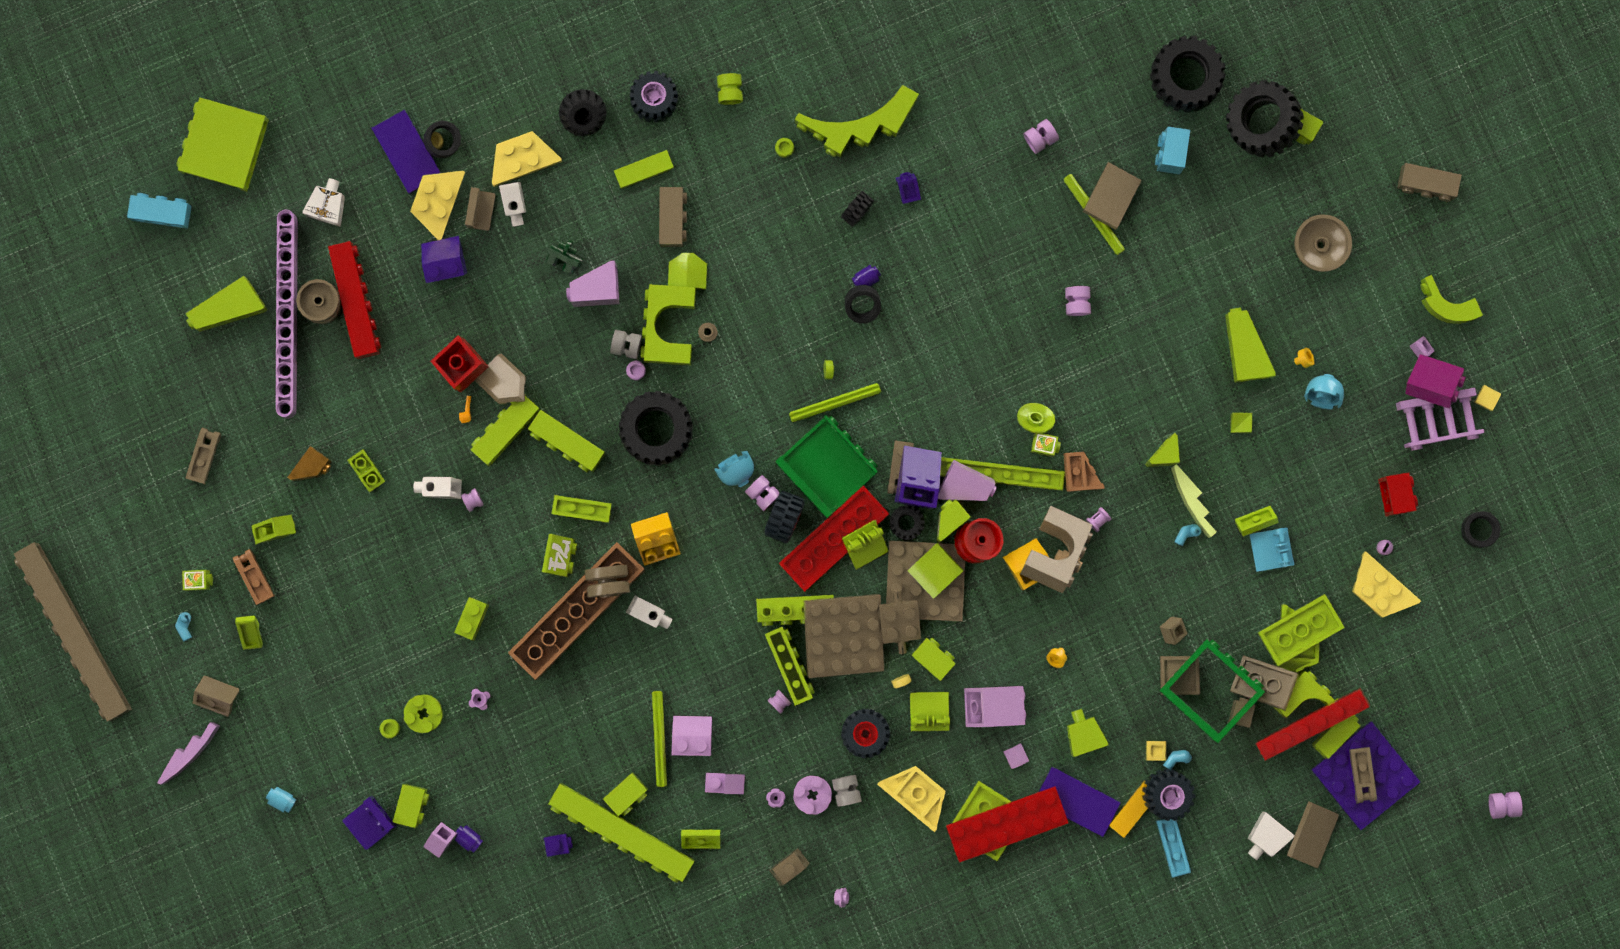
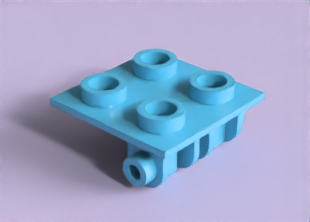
(1271, 549)

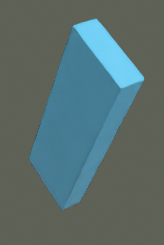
(1173, 847)

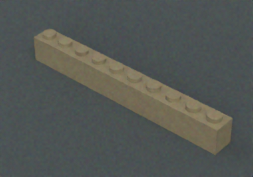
(72, 632)

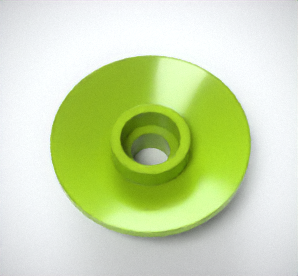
(1036, 418)

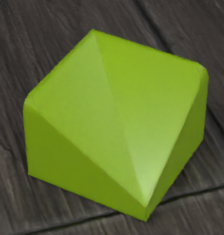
(1241, 422)

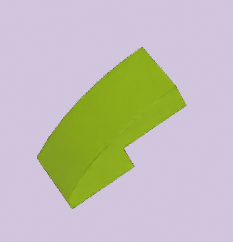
(366, 470)

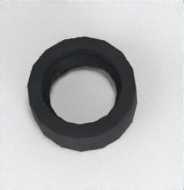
(444, 125)
(862, 317)
(1465, 529)

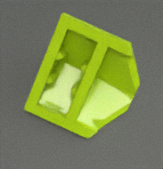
(687, 271)

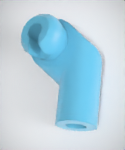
(1177, 756)

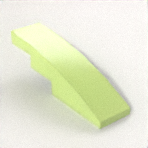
(1189, 494)

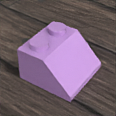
(692, 735)

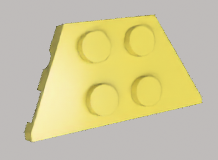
(521, 157)
(436, 200)
(1381, 589)
(917, 794)

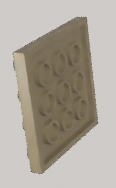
(947, 604)
(843, 636)

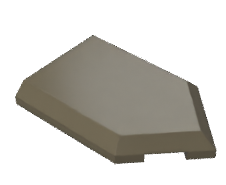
(503, 381)

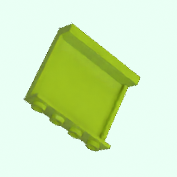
(222, 143)

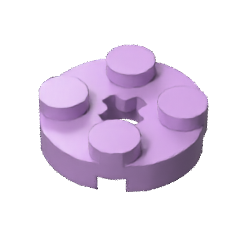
(802, 791)

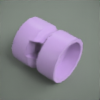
(1034, 136)
(1078, 301)
(758, 488)
(1501, 805)

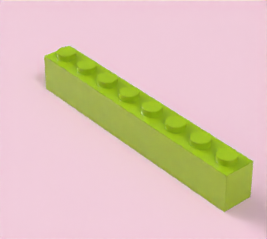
(620, 832)

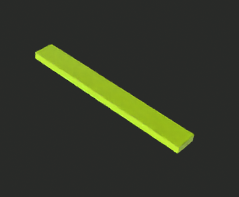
(1012, 474)

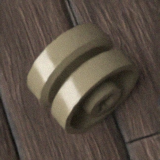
(309, 297)
(607, 581)

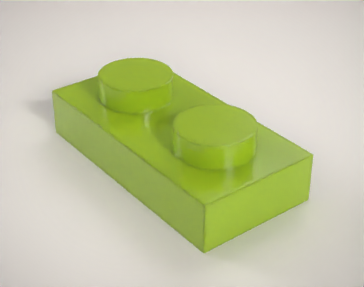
(1256, 521)
(700, 839)

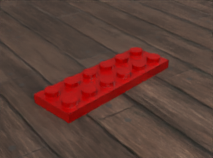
(825, 544)
(1007, 824)

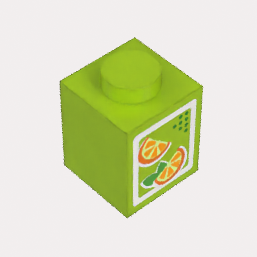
(1045, 444)
(197, 580)

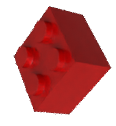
(459, 364)
(1398, 494)

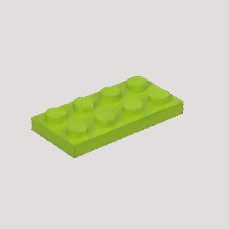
(1300, 630)

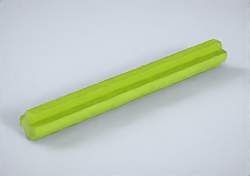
(1103, 228)
(835, 402)
(659, 738)

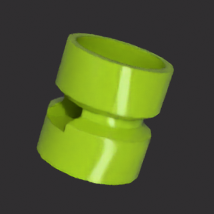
(730, 92)

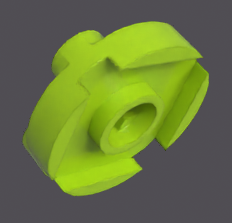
(428, 723)

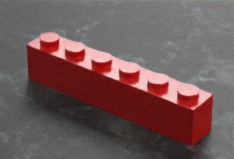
(354, 300)
(1312, 724)

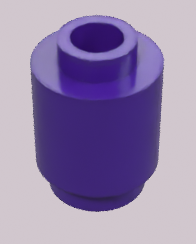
(866, 276)
(468, 838)

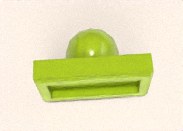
(249, 632)

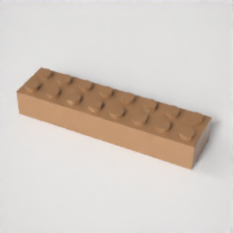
(569, 618)

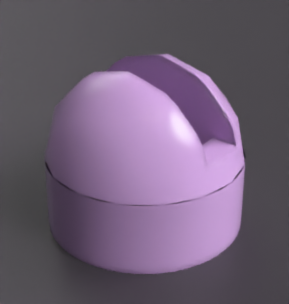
(1380, 546)

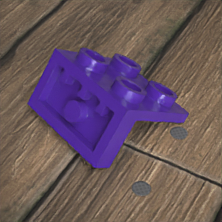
(369, 823)

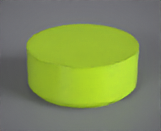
(784, 147)
(828, 369)
(389, 728)

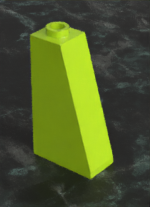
(228, 305)
(1246, 348)

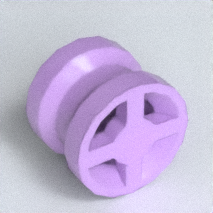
(472, 500)
(779, 701)

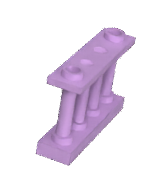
(1409, 406)

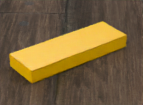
(1130, 812)

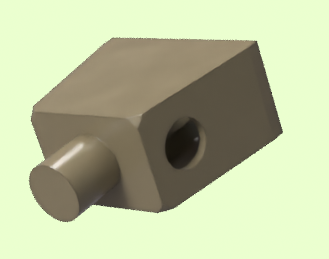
(789, 867)

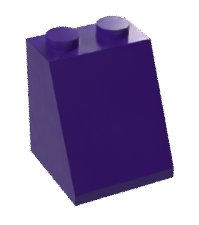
(443, 259)

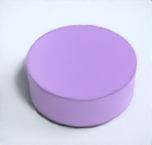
(636, 370)

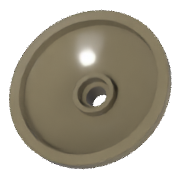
(1332, 234)

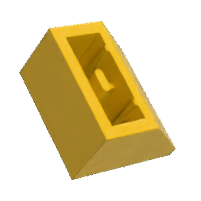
(655, 538)
(1016, 561)

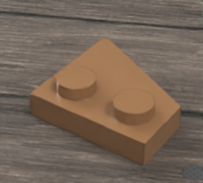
(1079, 473)

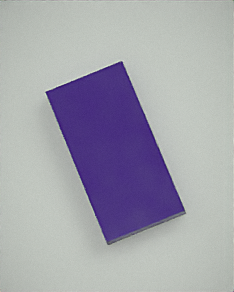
(405, 150)
(1081, 802)

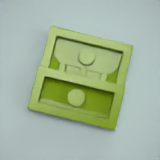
(935, 570)

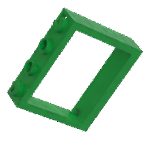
(1227, 660)

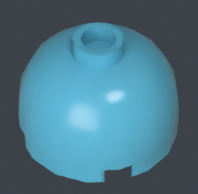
(1325, 392)
(736, 470)

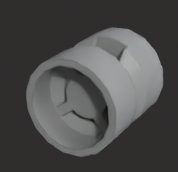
(619, 343)
(846, 790)

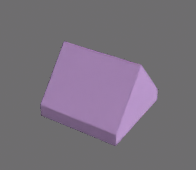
(1422, 347)
(1016, 756)

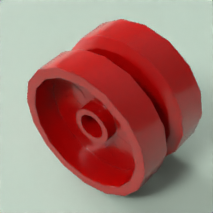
(978, 540)

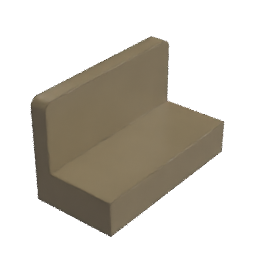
(480, 209)
(215, 695)

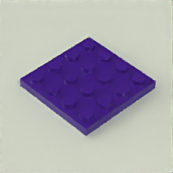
(1390, 773)

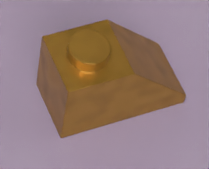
(311, 465)

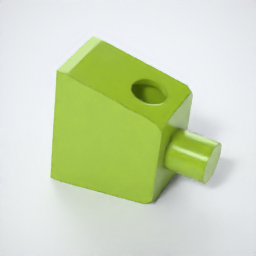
(1084, 734)

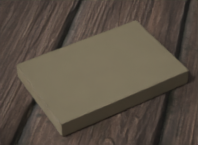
(1112, 195)
(1277, 682)
(1313, 834)

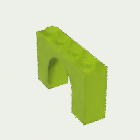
(659, 299)
(1333, 737)

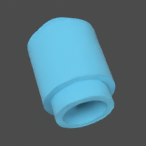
(280, 799)

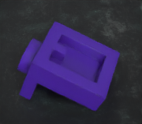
(908, 187)
(558, 844)

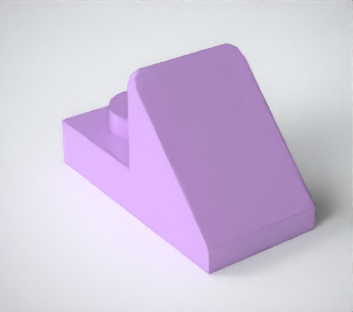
(724, 783)

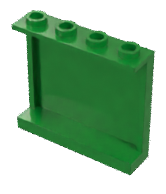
(827, 466)

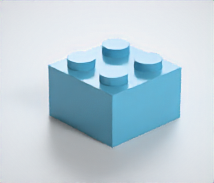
(1173, 150)

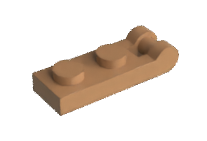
(253, 577)

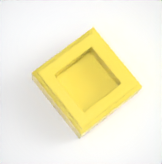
(1487, 398)
(1156, 750)

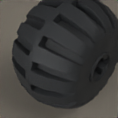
(590, 121)

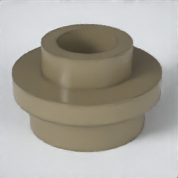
(707, 338)

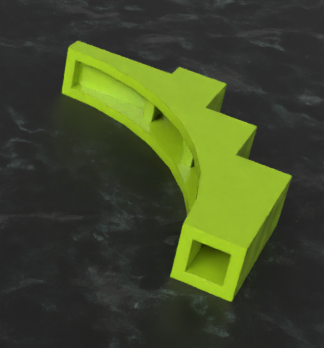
(838, 134)

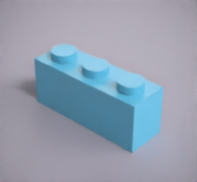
(159, 210)

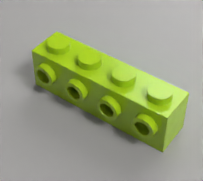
(783, 609)
(788, 665)

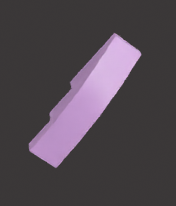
(184, 758)

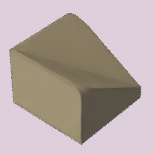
(1173, 630)

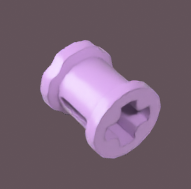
(1099, 519)

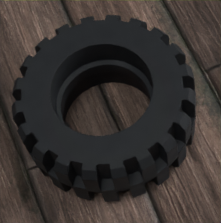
(1194, 50)
(1248, 102)
(655, 402)

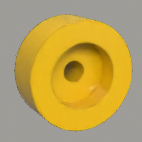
(1304, 358)
(1057, 657)

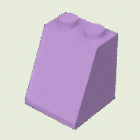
(595, 287)
(994, 706)

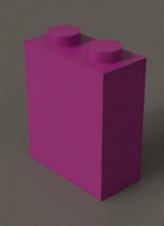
(1435, 381)

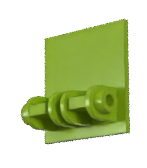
(865, 544)
(929, 711)

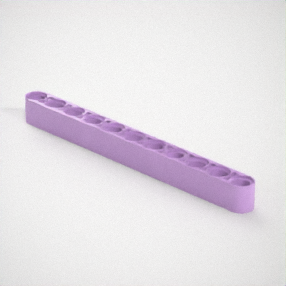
(281, 306)

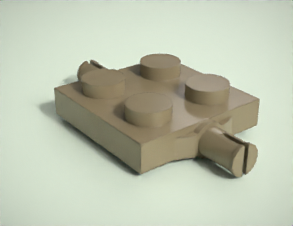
(900, 621)

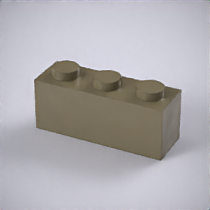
(1429, 182)
(672, 217)

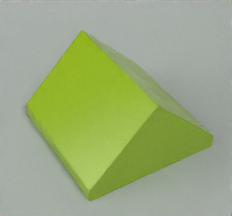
(1166, 454)

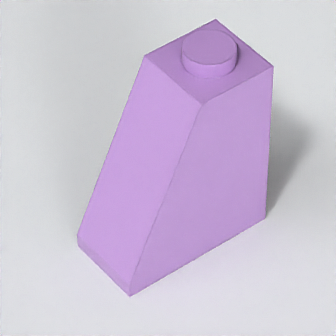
(965, 484)

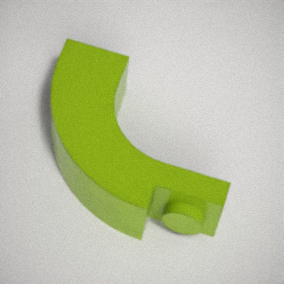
(1444, 310)

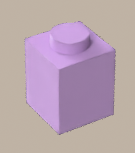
(439, 839)

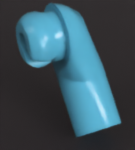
(1187, 531)
(182, 625)

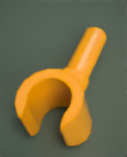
(466, 416)

